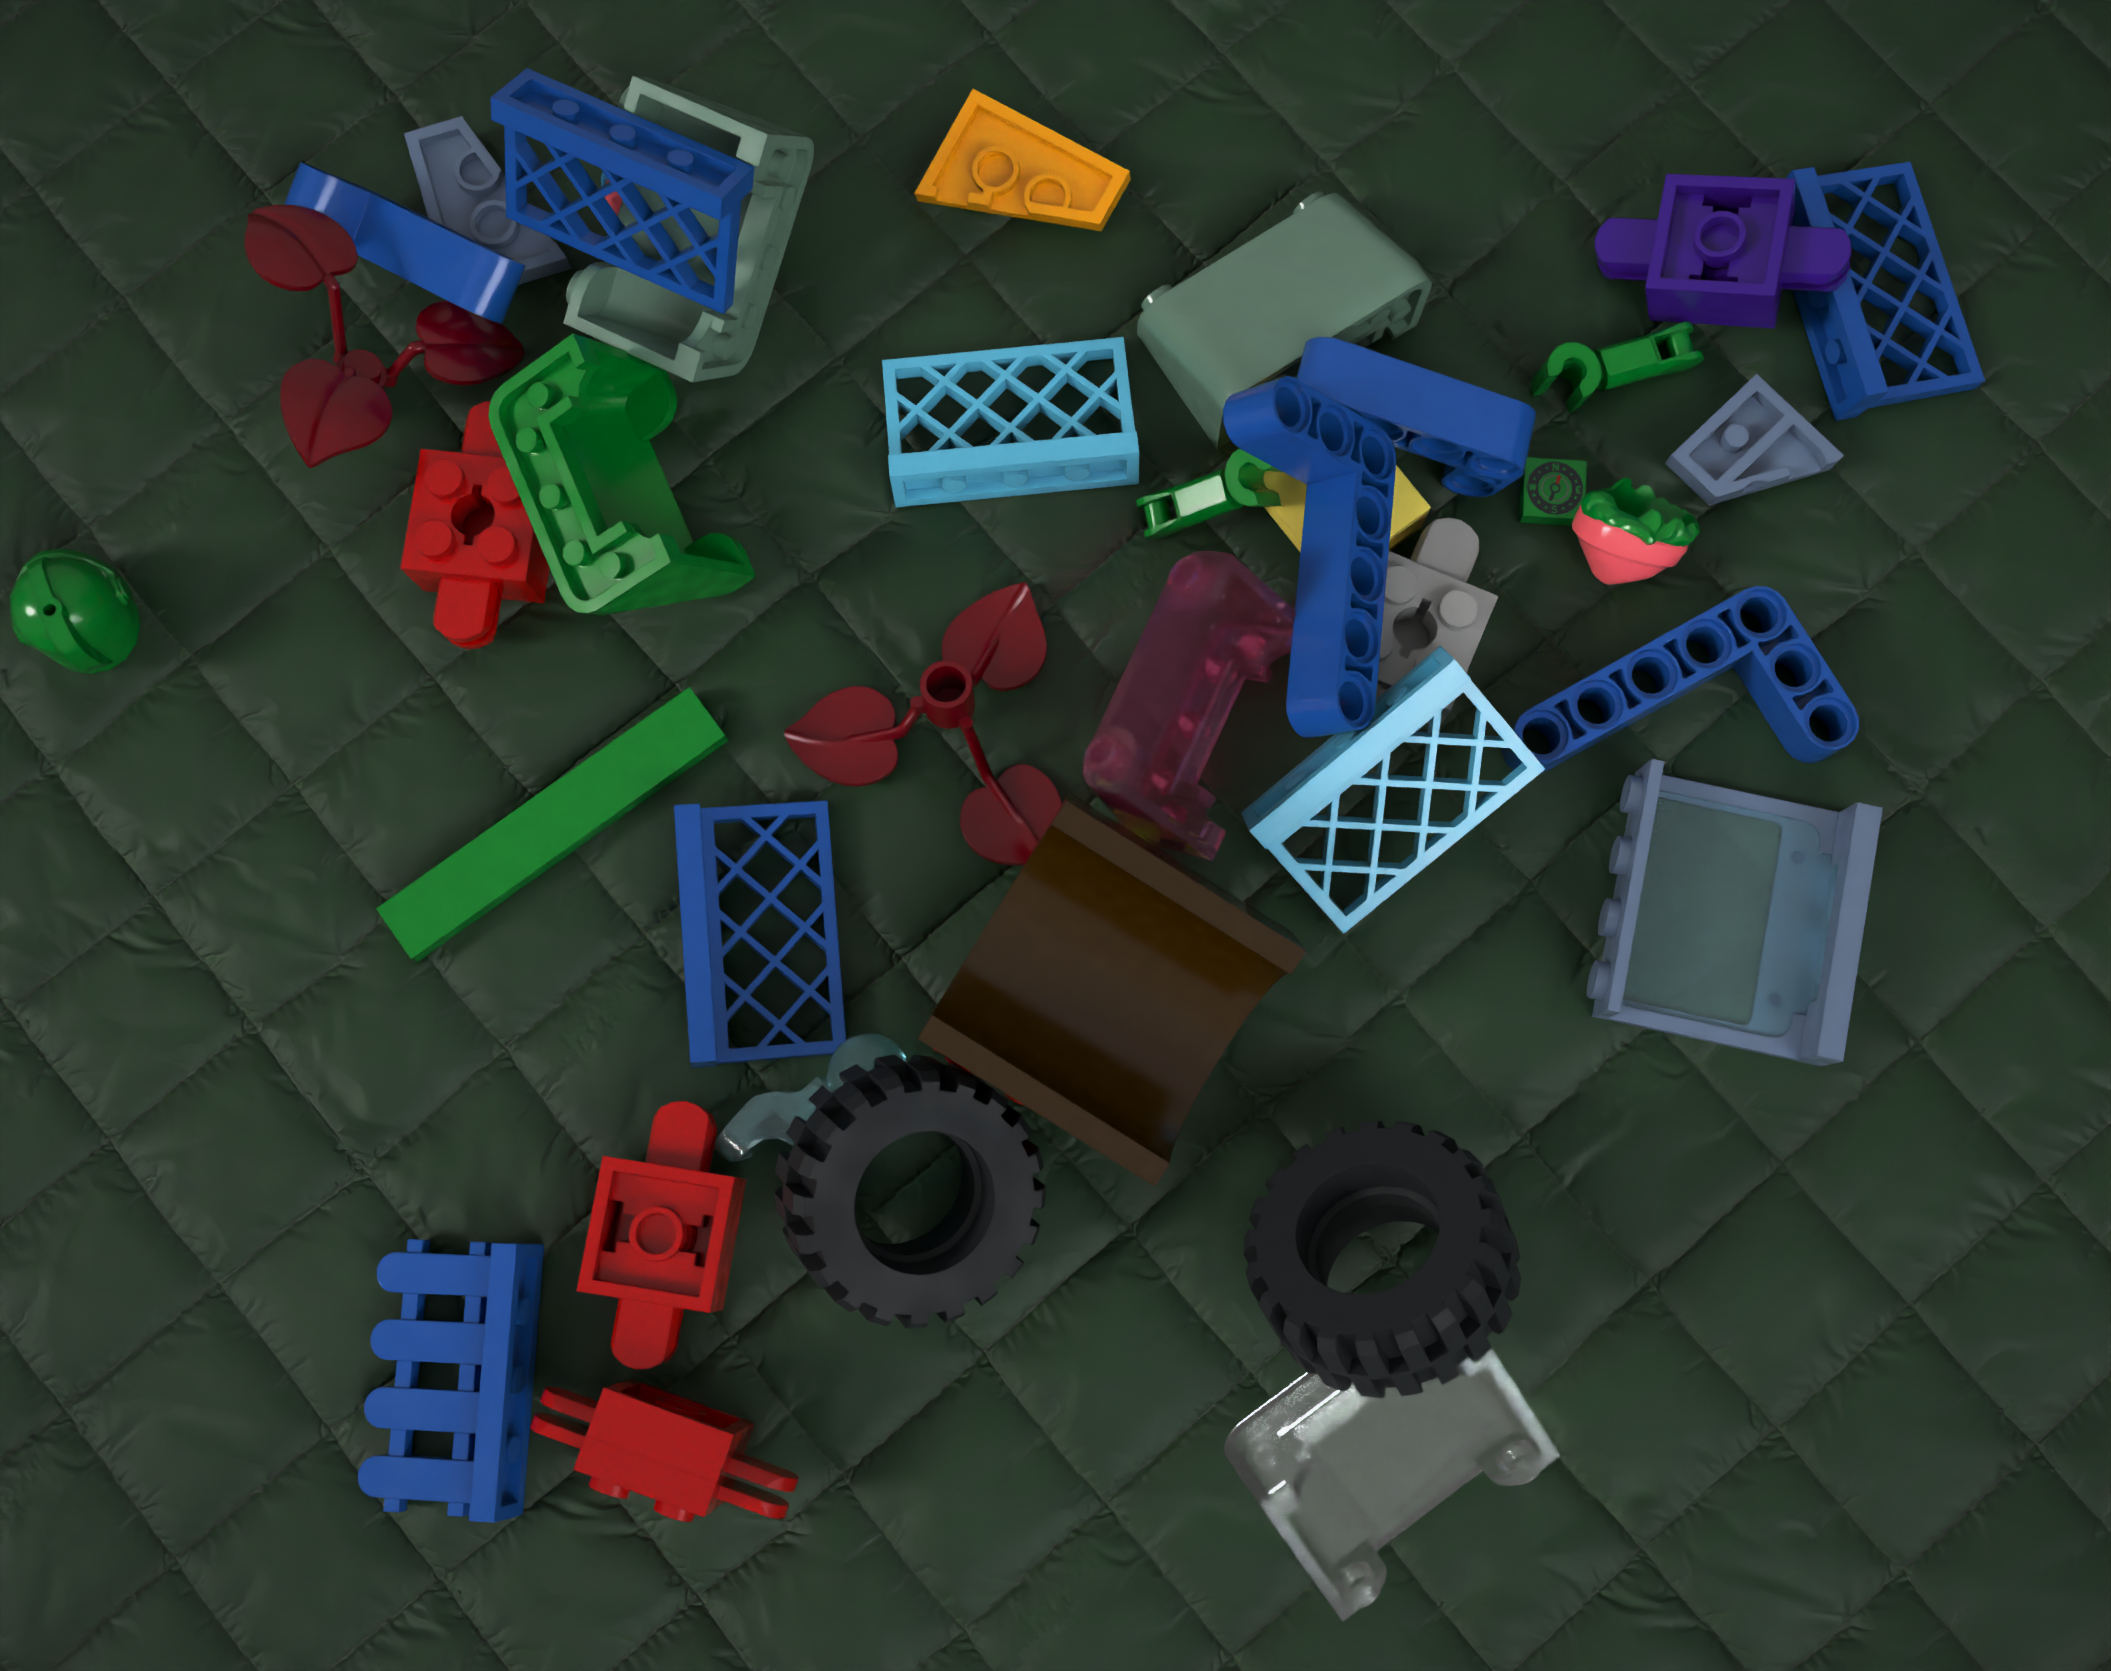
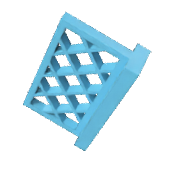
(1003, 466)
(1348, 758)

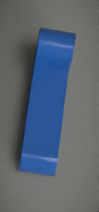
(412, 244)
(1464, 426)

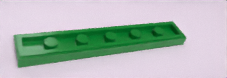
(551, 825)

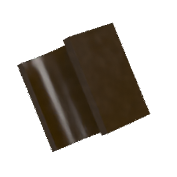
(1109, 987)

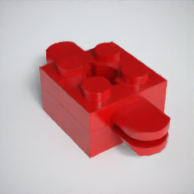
(487, 556)
(662, 1235)
(664, 1450)

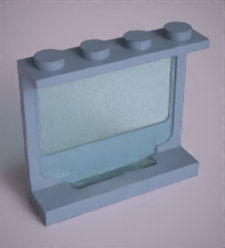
(1735, 917)

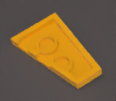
(1020, 170)

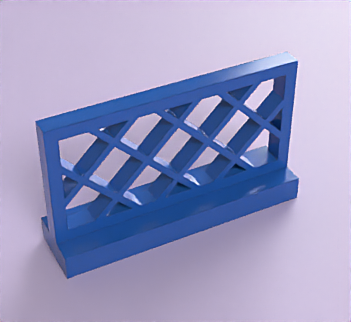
(628, 153)
(1840, 339)
(702, 931)

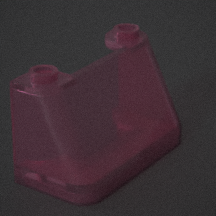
(1176, 694)

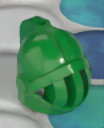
(74, 610)

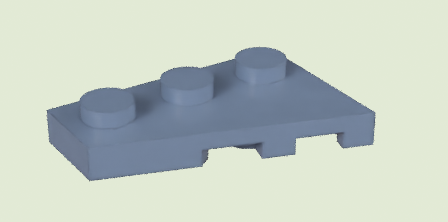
(468, 194)

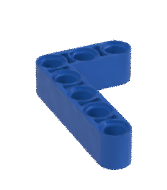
(1343, 544)
(1677, 673)

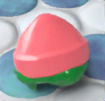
(1631, 532)

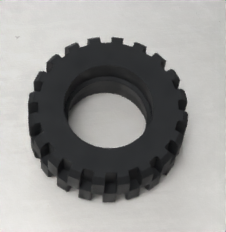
(969, 1245)
(1407, 1330)

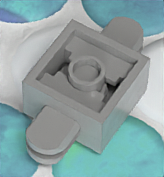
(1432, 603)

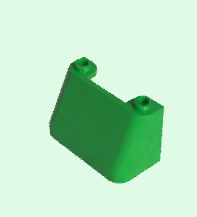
(593, 487)

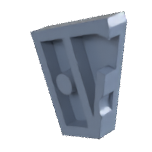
(1751, 447)

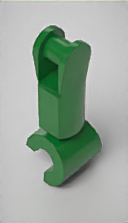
(1617, 363)
(1209, 496)

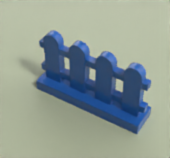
(494, 1384)

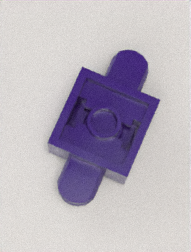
(1718, 226)

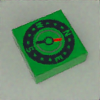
(1551, 490)

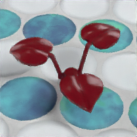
(345, 405)
(853, 729)

